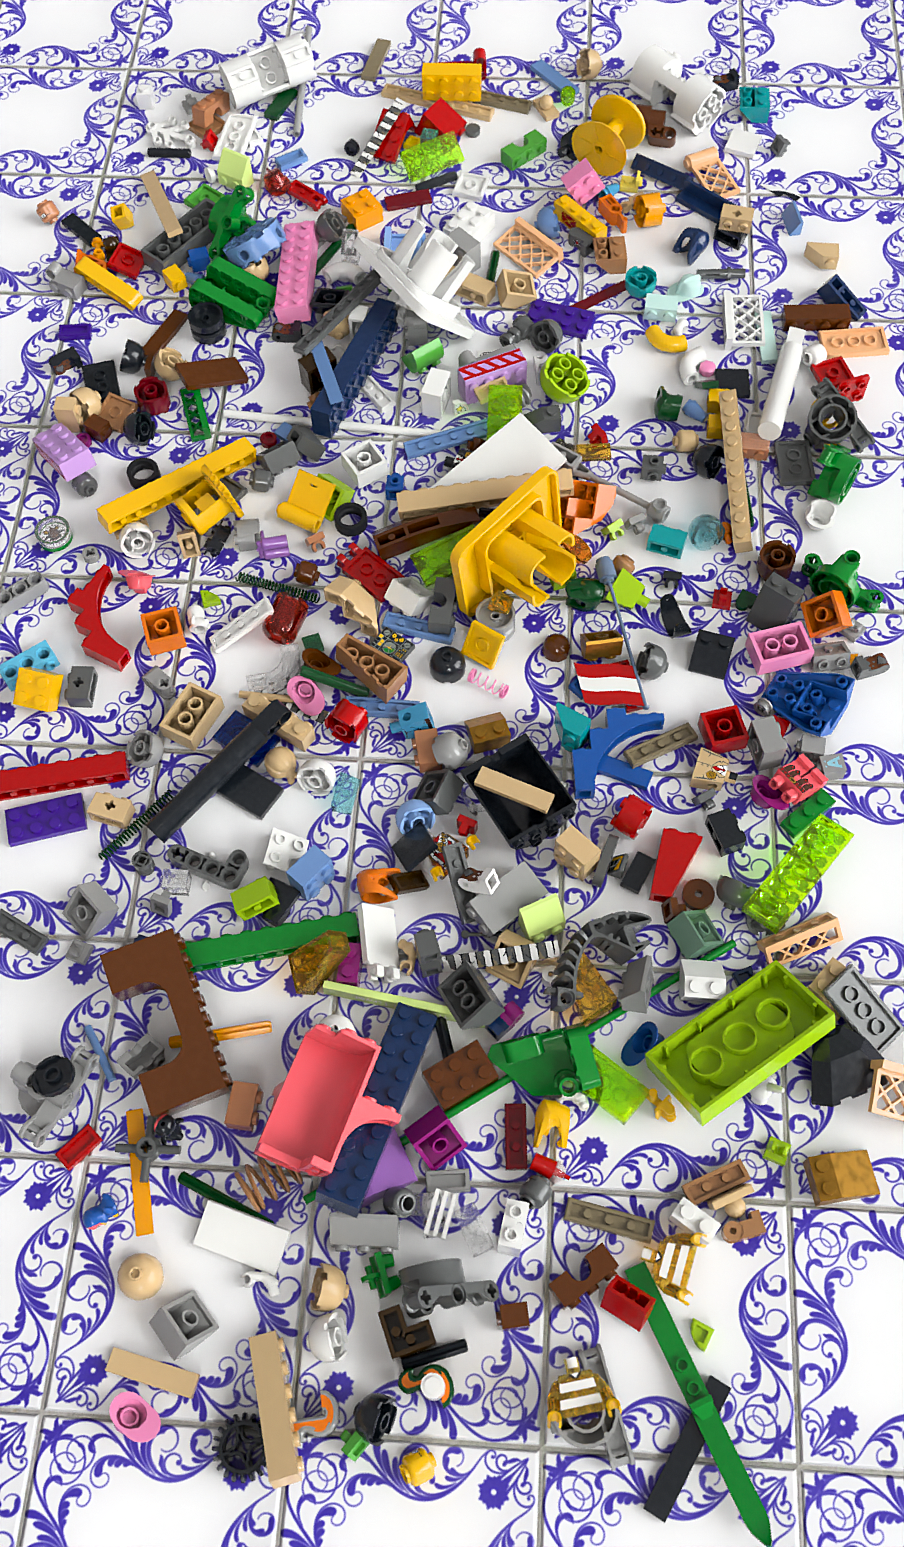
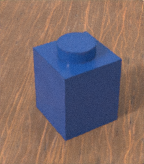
(198, 259)

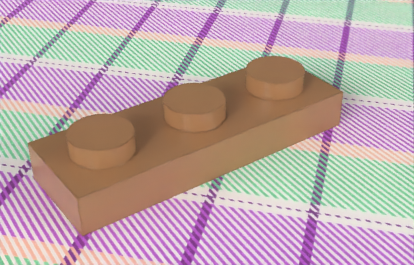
(716, 1182)

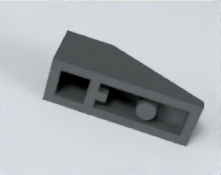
(546, 418)

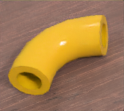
(666, 342)

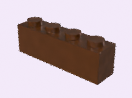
(816, 317)

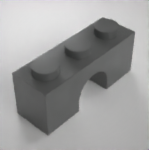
(441, 618)
(428, 952)

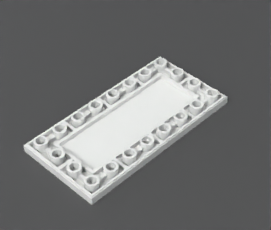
(511, 451)

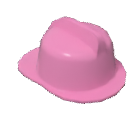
(306, 695)
(134, 1417)

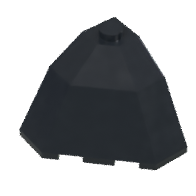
(842, 1067)

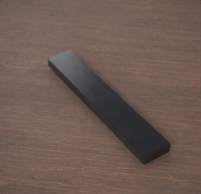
(682, 1458)

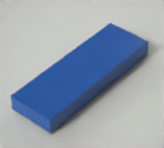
(624, 772)

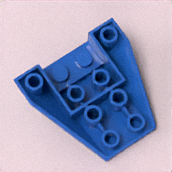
(810, 699)

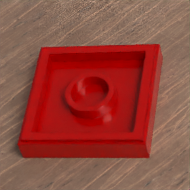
(126, 261)

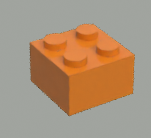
(826, 614)
(163, 630)

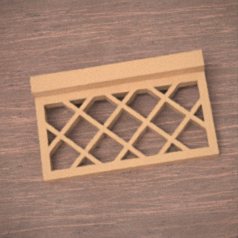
(537, 240)
(890, 1070)

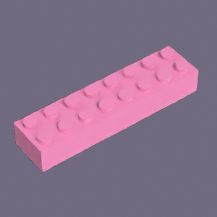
(297, 272)

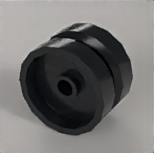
(207, 323)

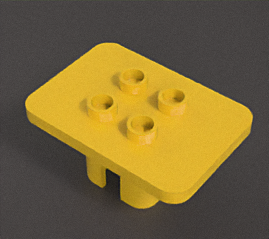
(513, 543)

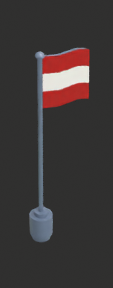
(611, 682)

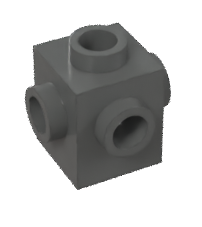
(653, 467)

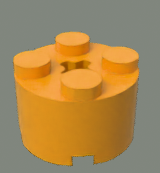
(649, 209)

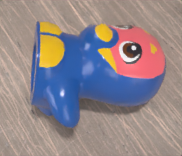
(99, 1214)

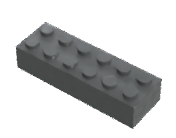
(166, 251)

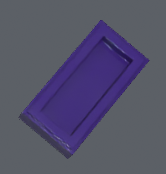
(75, 332)

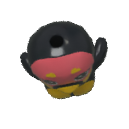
(168, 1128)

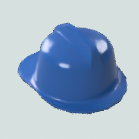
(641, 1042)

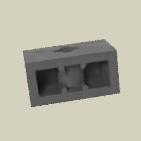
(81, 686)

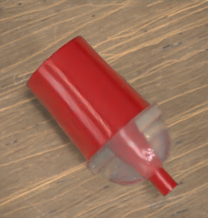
(548, 1168)

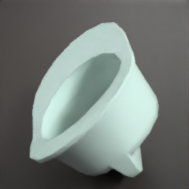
(687, 287)

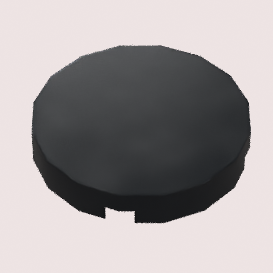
(53, 1076)

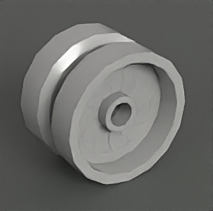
(496, 621)

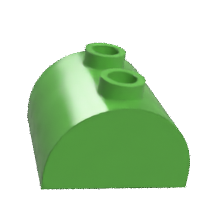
(424, 356)

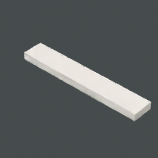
(372, 389)

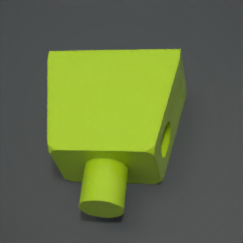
(628, 591)

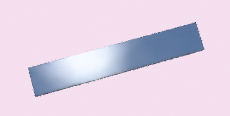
(445, 439)

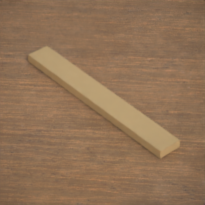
(415, 97)
(161, 204)

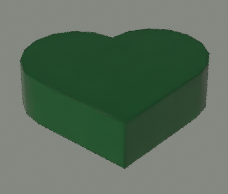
(745, 600)

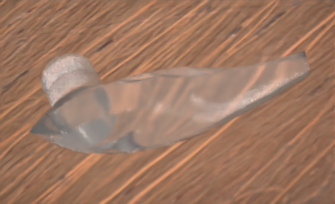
(471, 806)

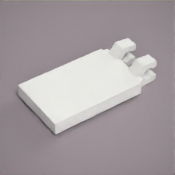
(379, 942)

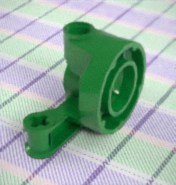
(229, 219)
(837, 474)
(841, 577)

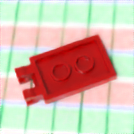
(369, 570)

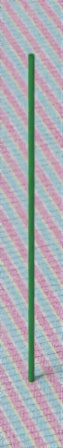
(590, 1029)

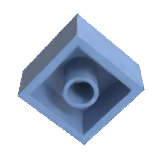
(311, 873)

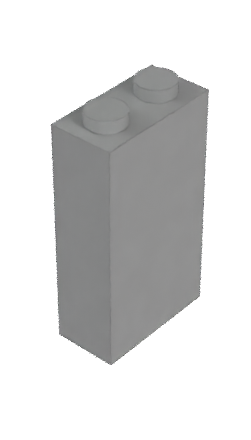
(514, 892)

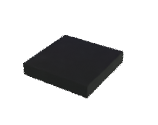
(734, 379)
(414, 847)

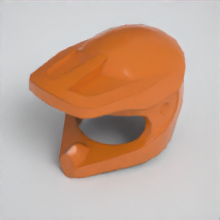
(373, 882)

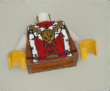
(435, 863)

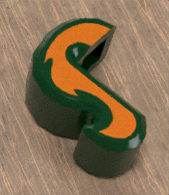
(409, 1383)

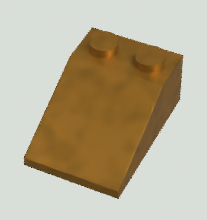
(840, 1177)

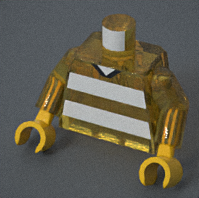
(673, 1263)
(578, 1394)

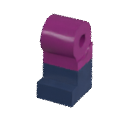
(505, 1021)

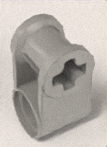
(159, 682)

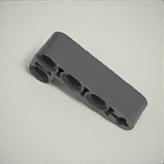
(207, 863)

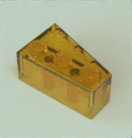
(317, 961)
(597, 994)

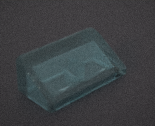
(345, 794)

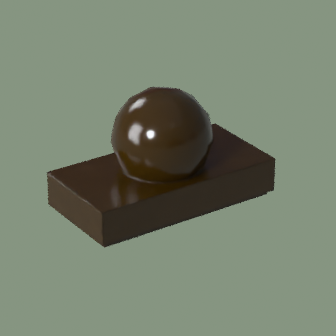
(110, 245)

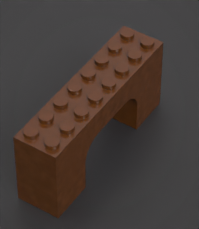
(199, 1067)

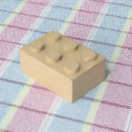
(191, 716)

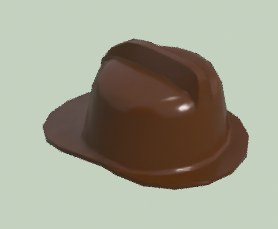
(320, 661)

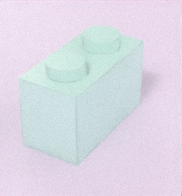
(661, 307)

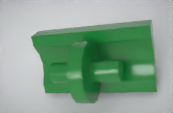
(377, 1274)

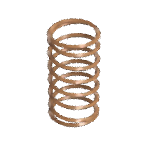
(257, 1200)

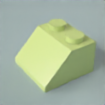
(234, 169)
(542, 919)

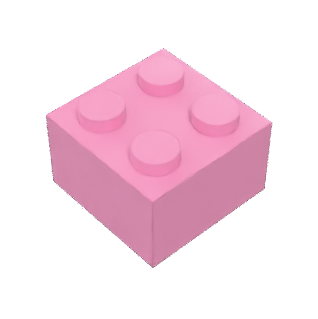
(582, 182)

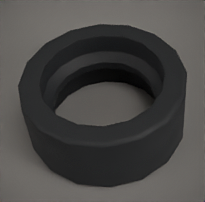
(141, 464)
(350, 530)

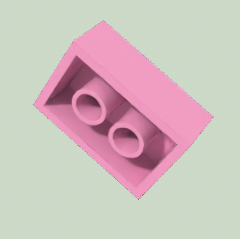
(779, 648)

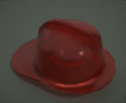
(276, 182)

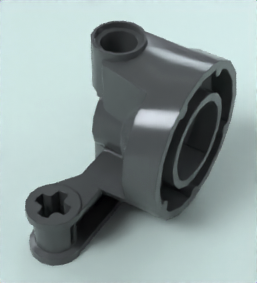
(844, 413)
(441, 1284)

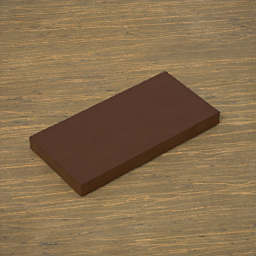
(211, 373)

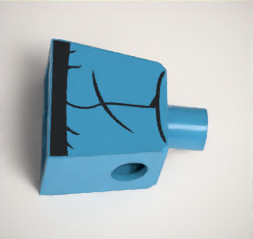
(413, 719)

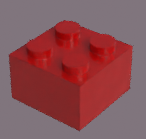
(723, 730)

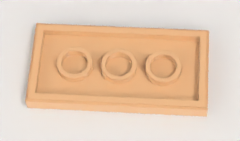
(854, 342)

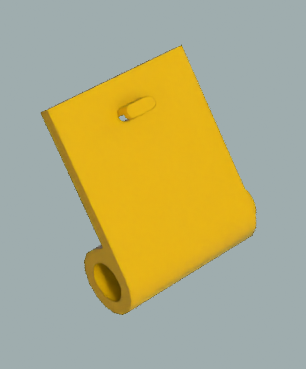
(306, 502)

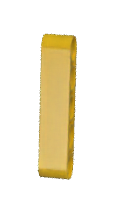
(108, 283)

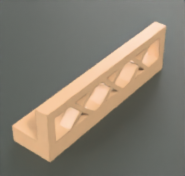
(798, 933)

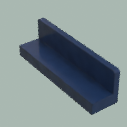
(659, 171)
(702, 201)

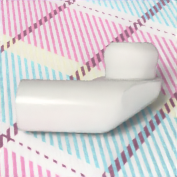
(681, 324)

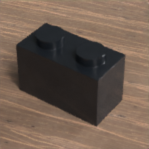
(725, 832)

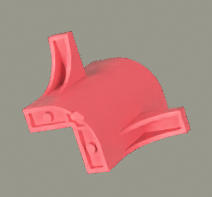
(322, 1101)

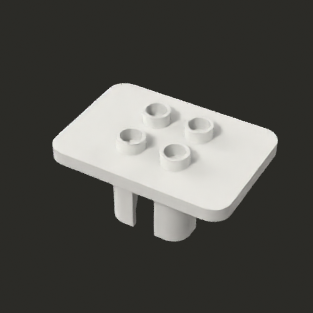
(421, 280)

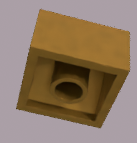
(601, 644)
(488, 732)

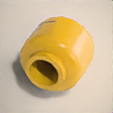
(417, 1467)

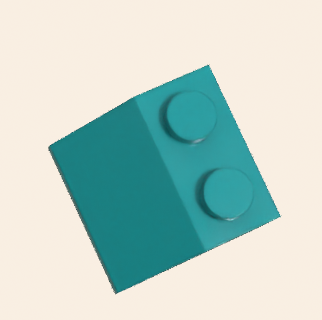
(571, 727)

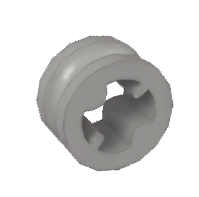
(89, 551)
(763, 707)

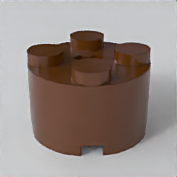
(776, 558)

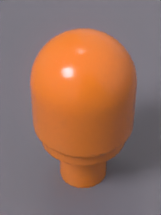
(728, 532)

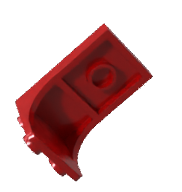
(391, 145)
(841, 377)

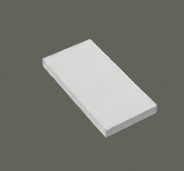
(235, 134)
(242, 1237)

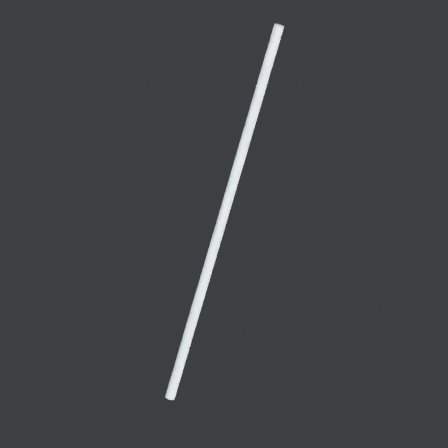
(347, 425)

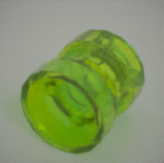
(568, 92)

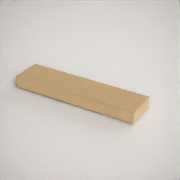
(514, 789)
(152, 1372)

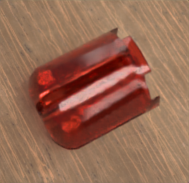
(286, 620)

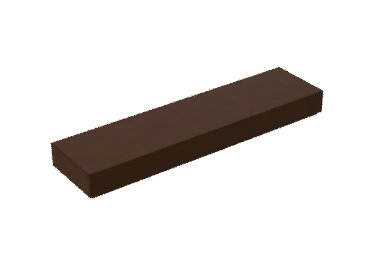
(165, 333)

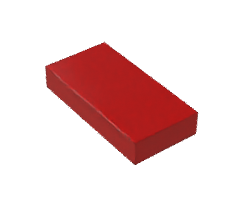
(78, 1147)

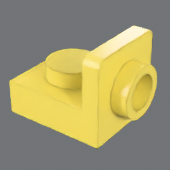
(631, 184)

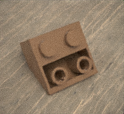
(611, 254)

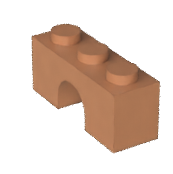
(216, 102)

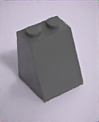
(775, 603)

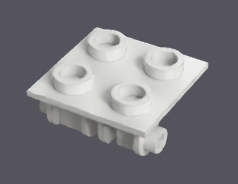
(284, 850)

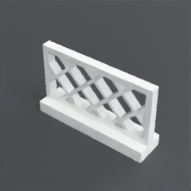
(728, 315)

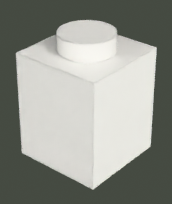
(145, 97)

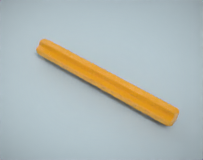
(231, 1032)

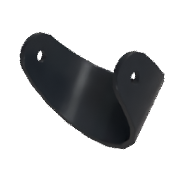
(672, 617)

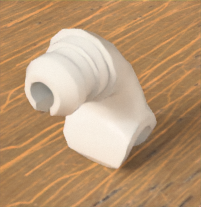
(578, 1099)
(269, 1281)

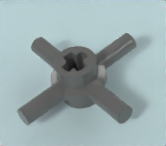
(153, 1154)

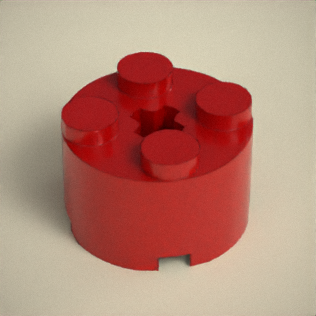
(347, 721)
(632, 816)

